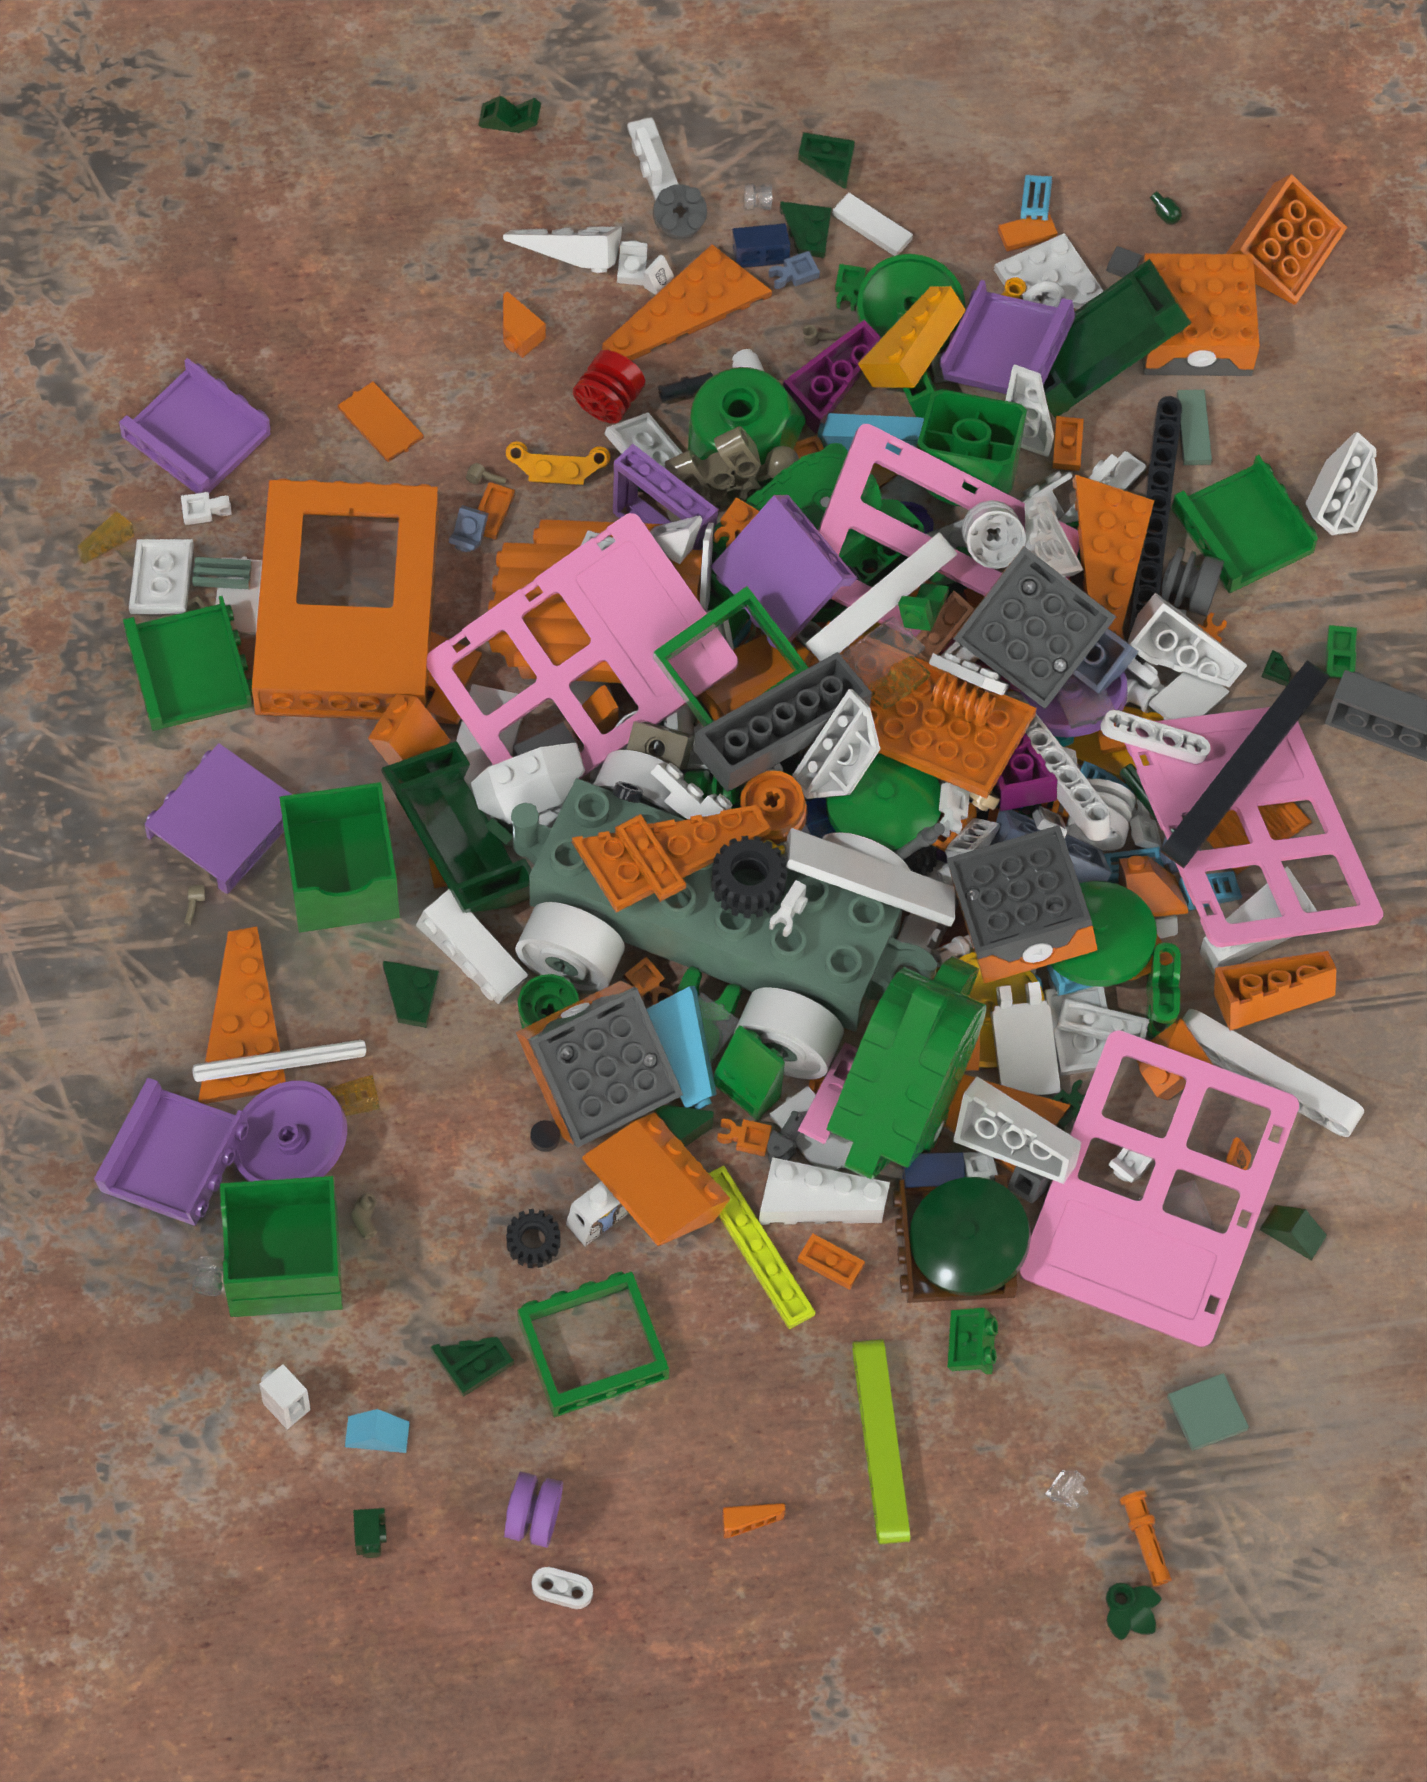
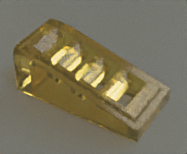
(106, 537)
(356, 1086)

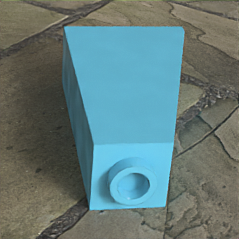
(842, 428)
(684, 1042)

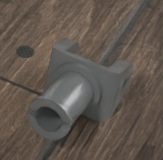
(783, 1143)

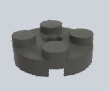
(689, 199)

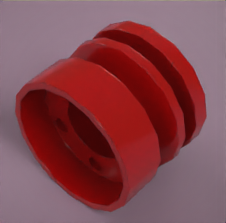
(609, 386)

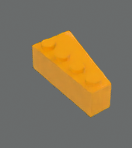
(914, 340)

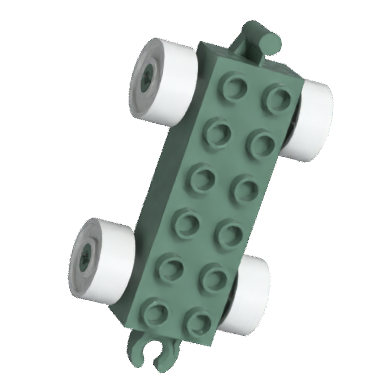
(800, 983)

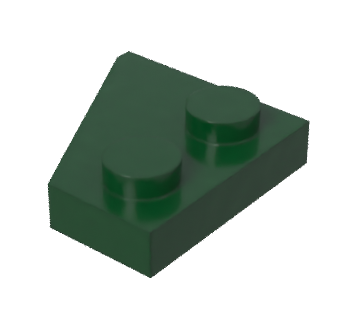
(827, 156)
(807, 227)
(411, 992)
(473, 1362)

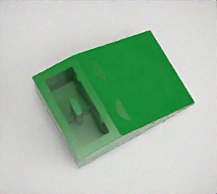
(750, 1073)

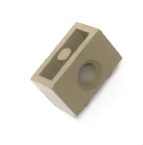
(677, 743)

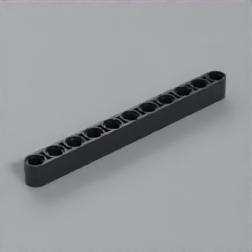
(1161, 494)
(1244, 764)

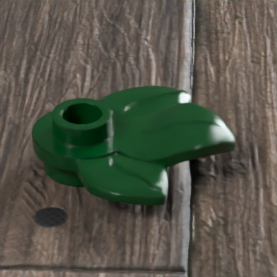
(1133, 1614)

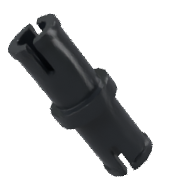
(684, 387)

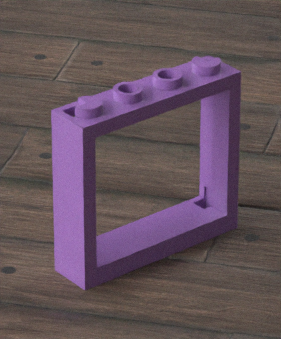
(637, 469)

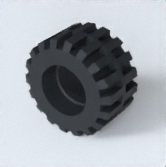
(749, 855)

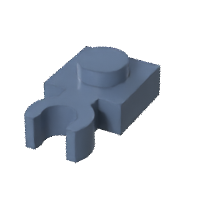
(796, 269)

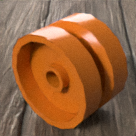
(779, 801)

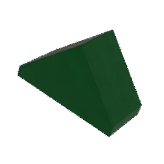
(686, 1123)
(1294, 1229)

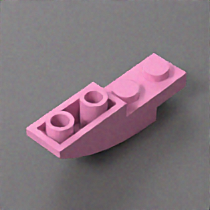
(823, 1105)

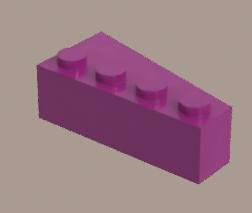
(830, 375)
(1025, 779)

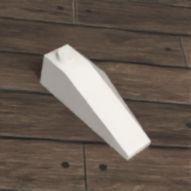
(589, 248)
(1027, 389)
(1175, 641)

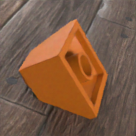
(1152, 884)
(1180, 1039)

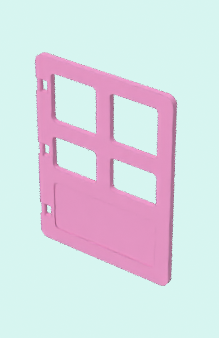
(629, 607)
(1286, 777)
(1131, 1252)

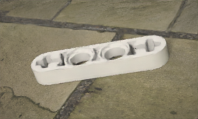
(1155, 741)

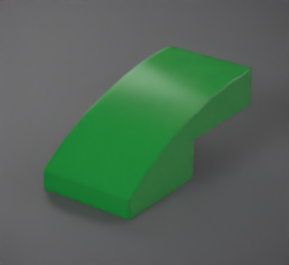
(1340, 650)

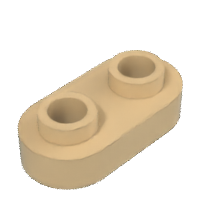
(983, 803)

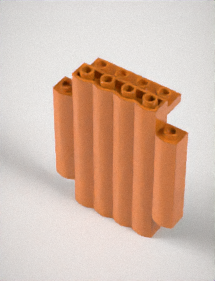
(553, 620)

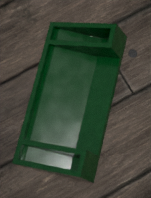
(1113, 335)
(455, 832)

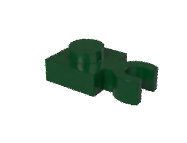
(1073, 1099)

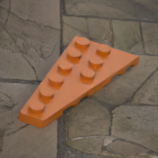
(690, 302)
(241, 1019)

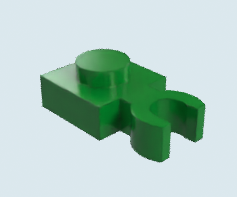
(848, 284)

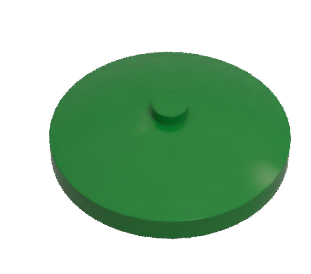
(895, 287)
(887, 804)
(1123, 936)

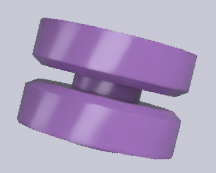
(533, 1509)

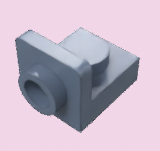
(469, 529)

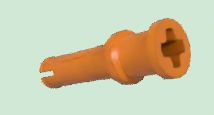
(1142, 1524)

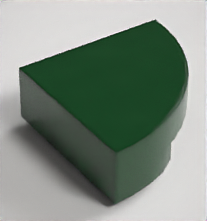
(1277, 669)

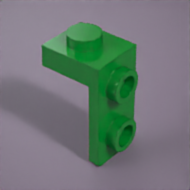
(923, 610)

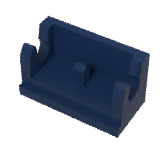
(761, 245)
(933, 1169)

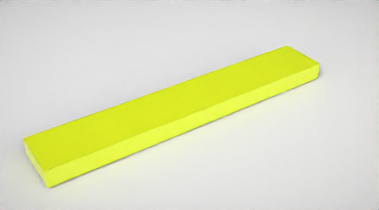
(762, 1254)

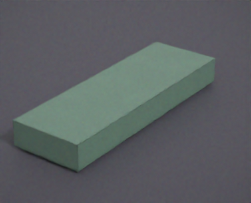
(1194, 428)

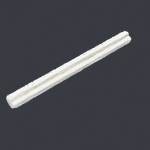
(279, 1060)

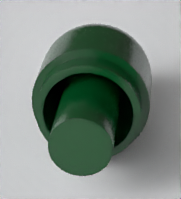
(1166, 208)

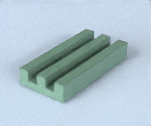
(222, 568)

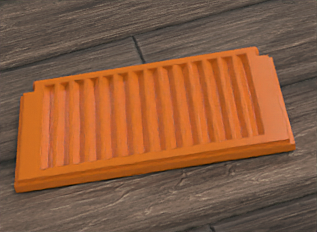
(1280, 819)

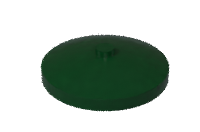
(970, 1236)

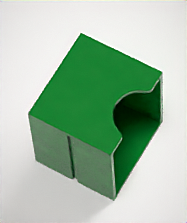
(340, 857)
(281, 1246)

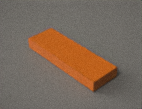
(650, 857)

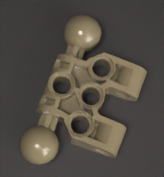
(730, 471)

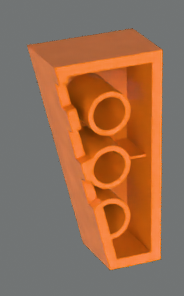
(1273, 987)

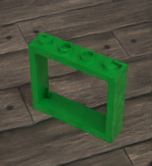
(709, 622)
(607, 1387)

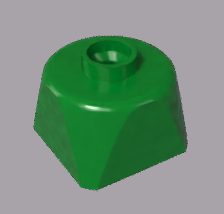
(746, 400)
(974, 436)

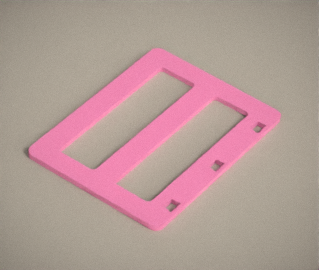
(849, 512)

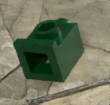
(369, 1531)

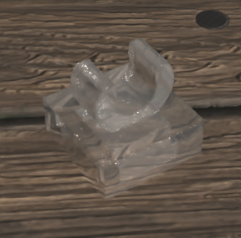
(1066, 1486)

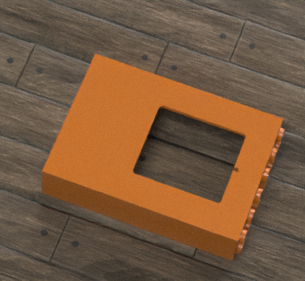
(344, 657)

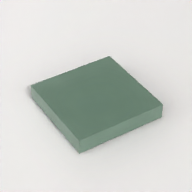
(1207, 1412)

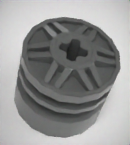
(1192, 581)

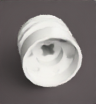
(990, 549)
(1120, 803)

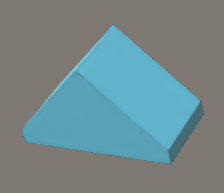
(377, 1432)

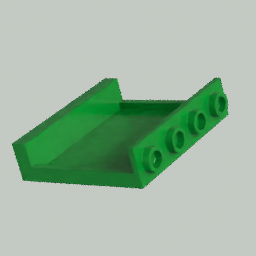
(1246, 525)
(189, 665)

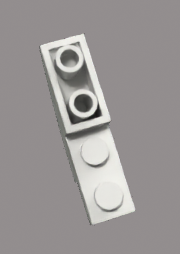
(686, 797)

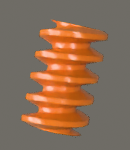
(962, 701)

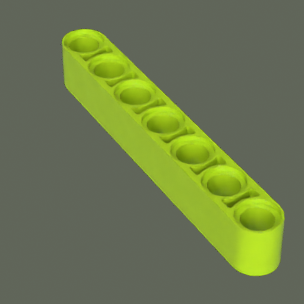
(881, 1442)

